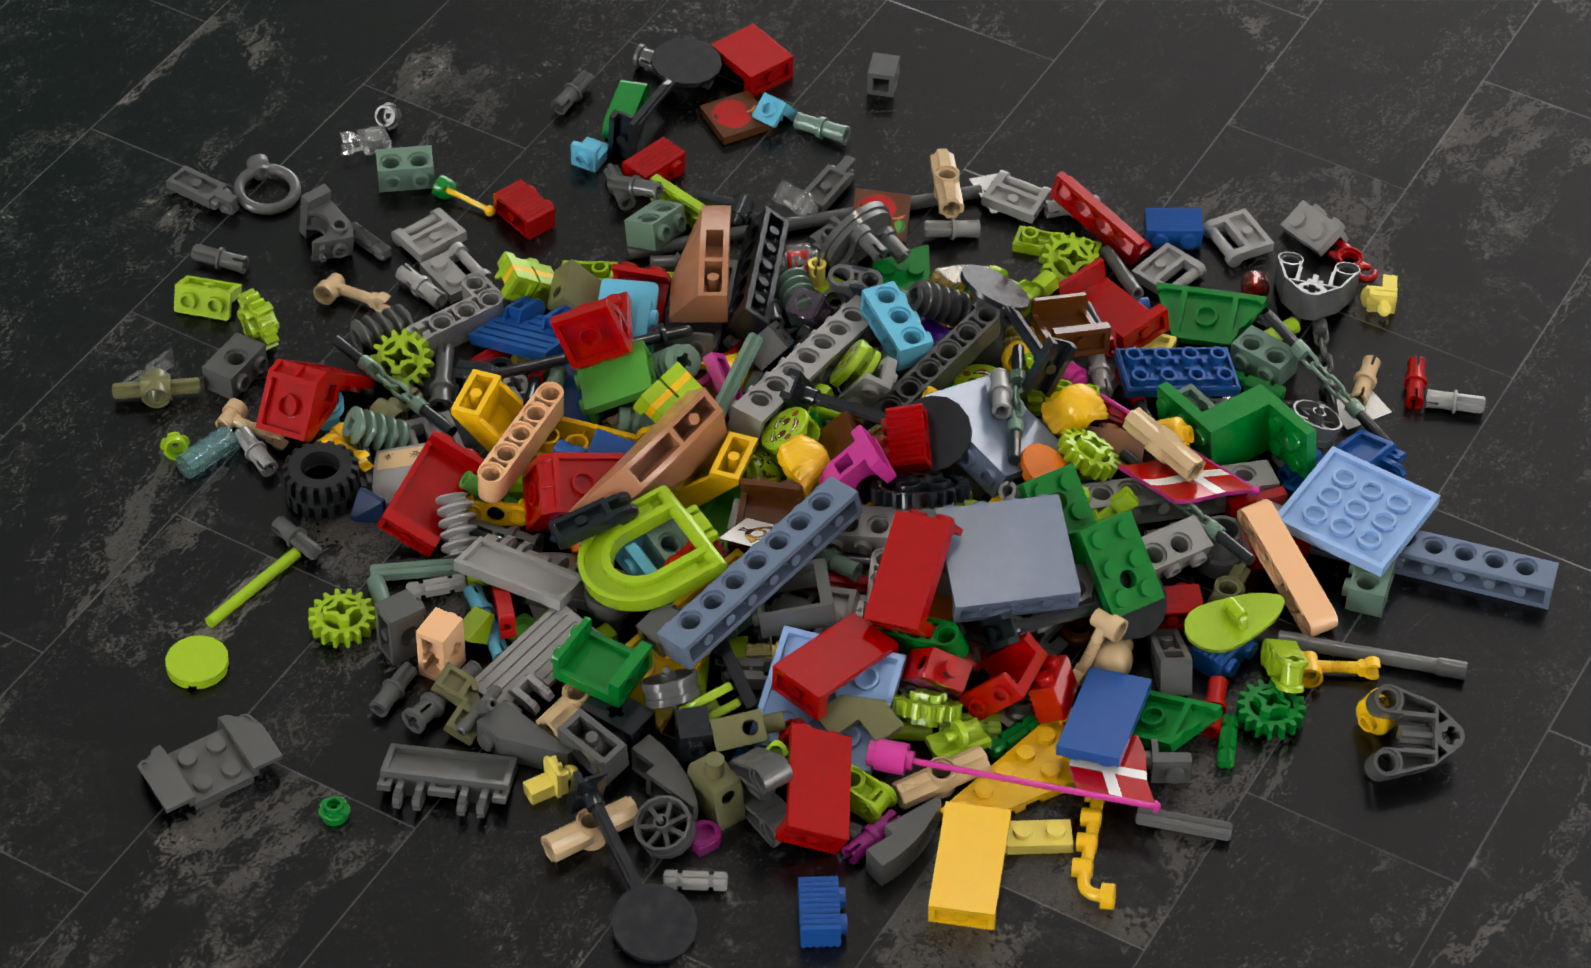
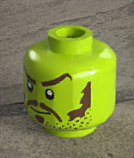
(764, 466)

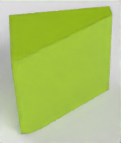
(478, 625)

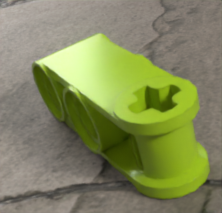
(1284, 664)
(867, 795)

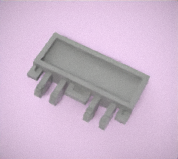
(521, 570)
(527, 661)

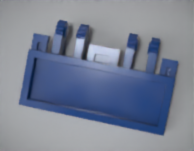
(521, 330)
(1368, 448)

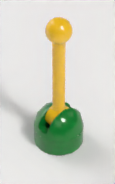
(445, 189)

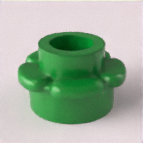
(334, 810)

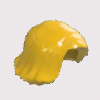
(1072, 407)
(803, 461)

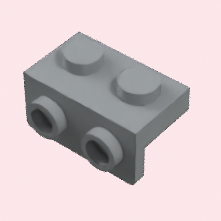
(1314, 228)
(872, 387)

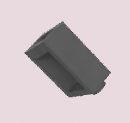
(805, 616)

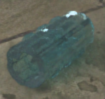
(207, 452)

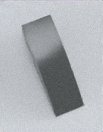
(663, 774)
(903, 842)

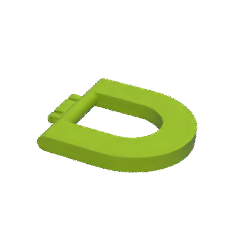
(667, 583)

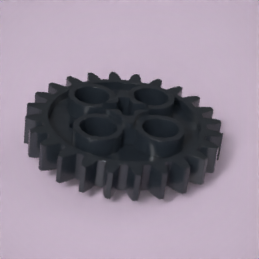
(920, 490)

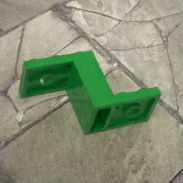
(1244, 428)
(1104, 544)

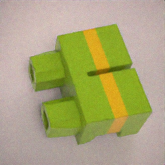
(524, 278)
(665, 392)

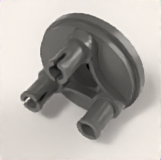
(863, 234)

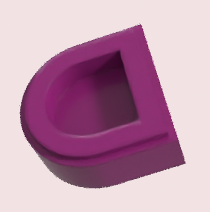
(707, 837)

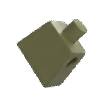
(573, 286)
(730, 731)
(713, 782)

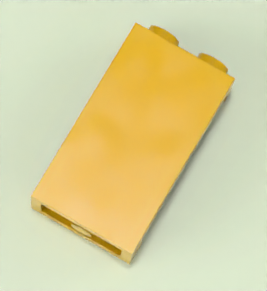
(969, 865)

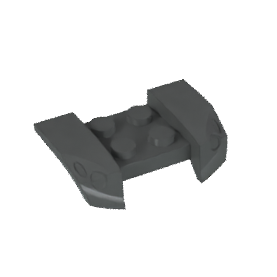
(210, 765)

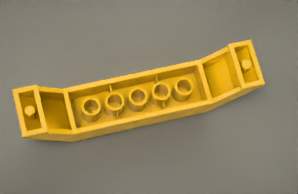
(489, 408)

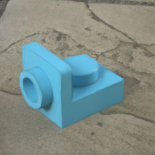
(772, 110)
(589, 154)

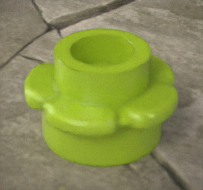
(173, 451)

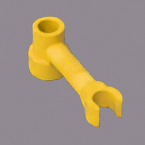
(337, 437)
(1314, 671)

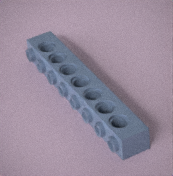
(1474, 568)
(759, 573)

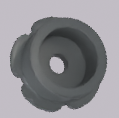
(381, 115)

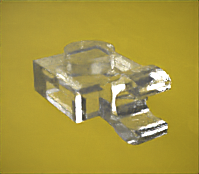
(366, 140)

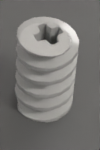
(455, 523)

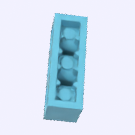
(895, 324)

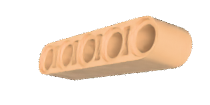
(520, 442)
(1287, 568)

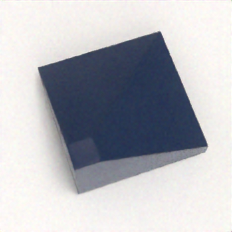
(368, 506)

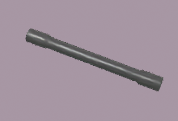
(1440, 666)

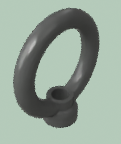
(260, 168)

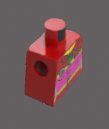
(939, 673)

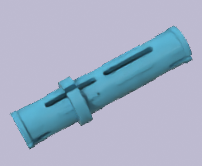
(495, 643)

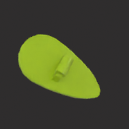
(1232, 621)

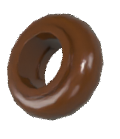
(1075, 639)

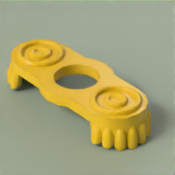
(513, 512)

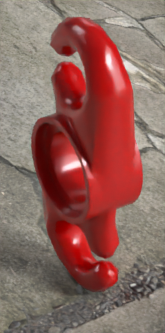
(1348, 251)

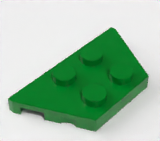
(908, 272)
(1208, 315)
(1174, 720)

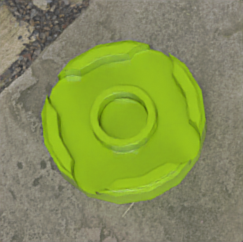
(197, 662)

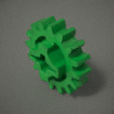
(1270, 710)

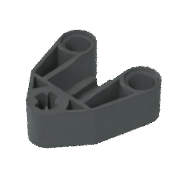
(1312, 297)
(1411, 709)
(760, 775)

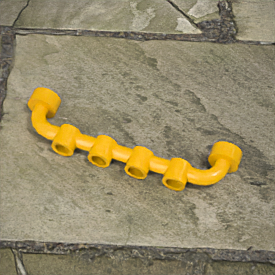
(1087, 844)

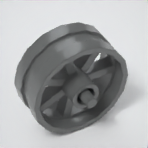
(1322, 419)
(670, 688)
(664, 827)

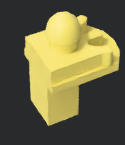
(1381, 298)
(550, 783)

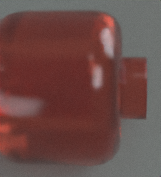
(1255, 283)

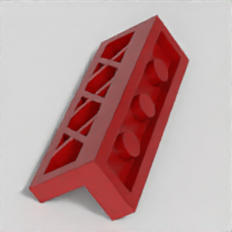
(1099, 219)

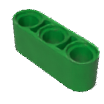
(627, 99)
(944, 637)

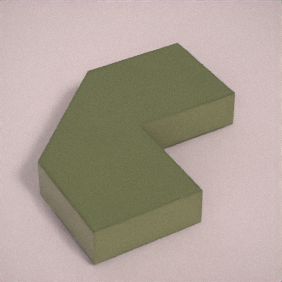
(461, 691)
(872, 714)

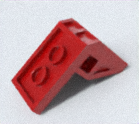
(596, 331)
(303, 397)
(558, 482)

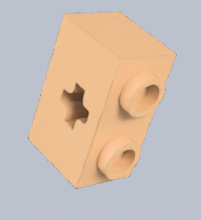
(439, 642)

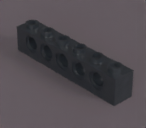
(757, 274)

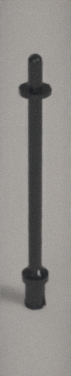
(661, 336)

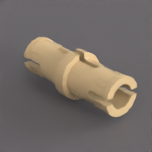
(1365, 379)

